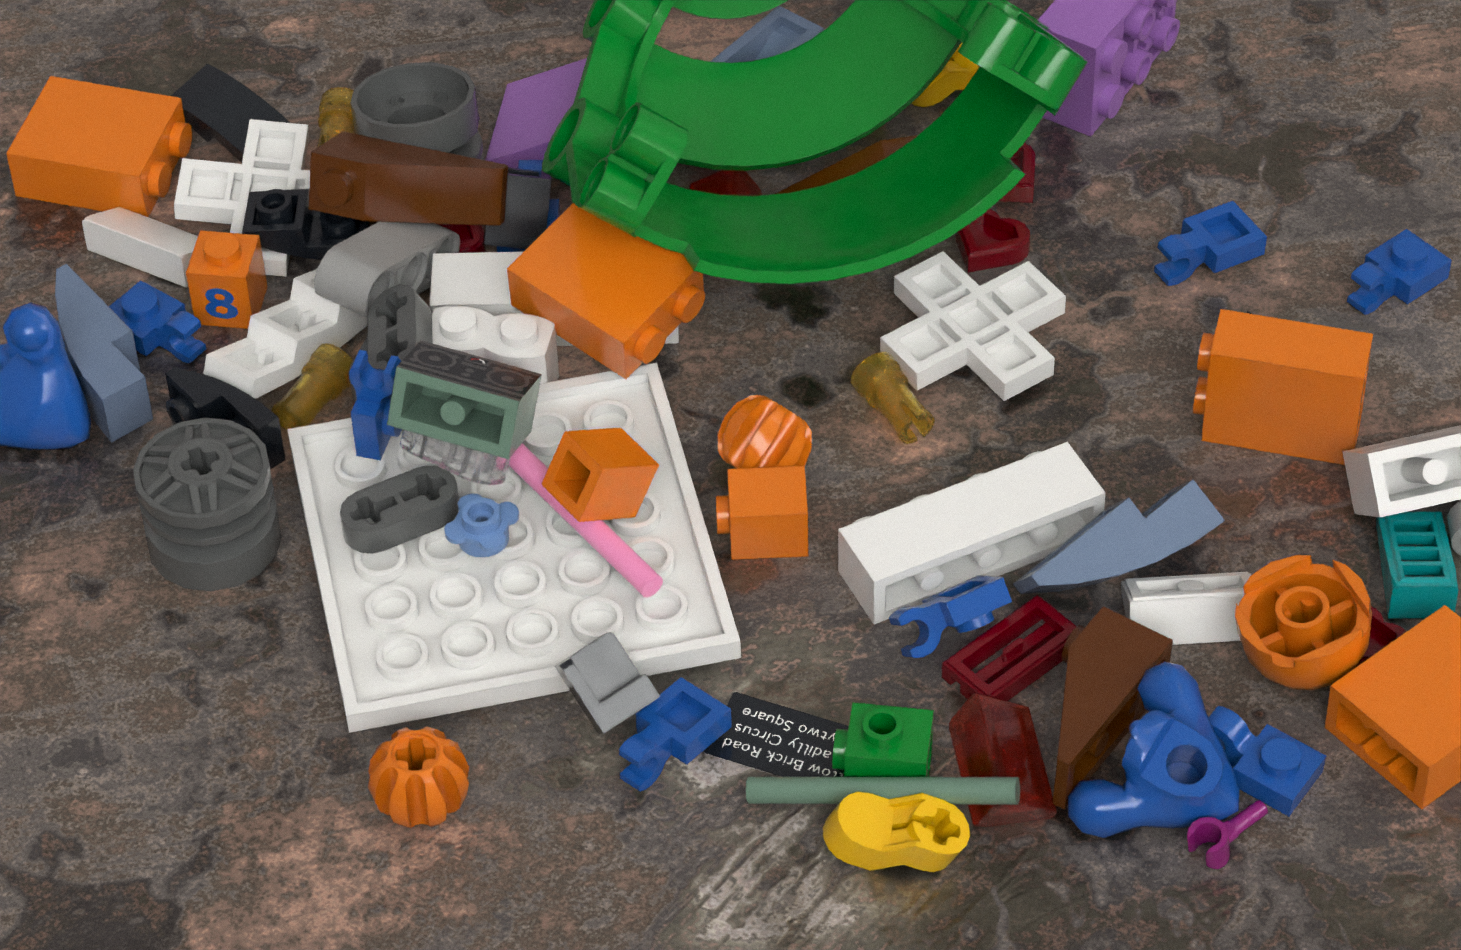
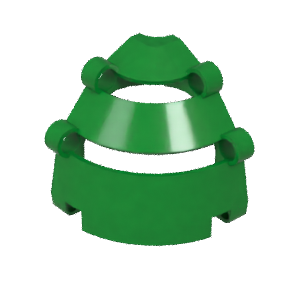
(655, 108)

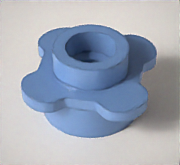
(481, 525)

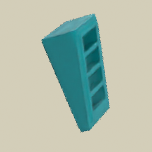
(1416, 595)

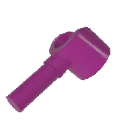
(1222, 833)

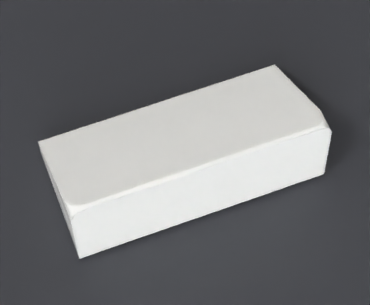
(140, 243)
(1186, 606)

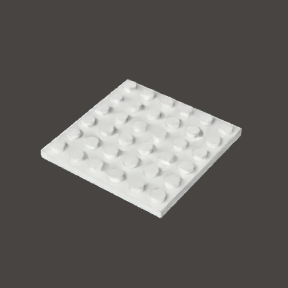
(458, 632)

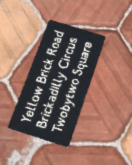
(777, 739)

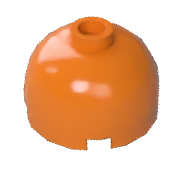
(1304, 622)

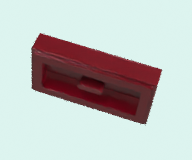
(1020, 661)

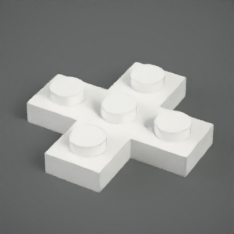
(220, 190)
(974, 325)

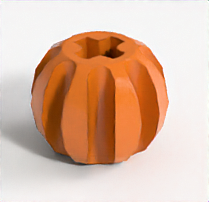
(763, 435)
(418, 777)

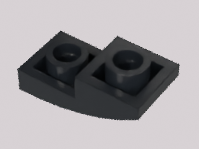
(222, 108)
(293, 229)
(203, 396)

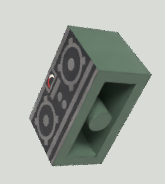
(464, 399)

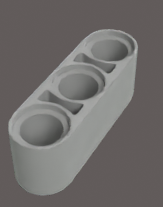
(381, 258)

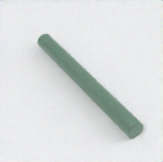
(834, 789)

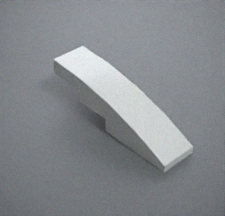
(283, 340)

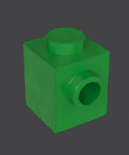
(885, 742)

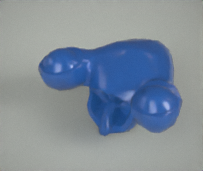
(38, 387)
(1170, 765)

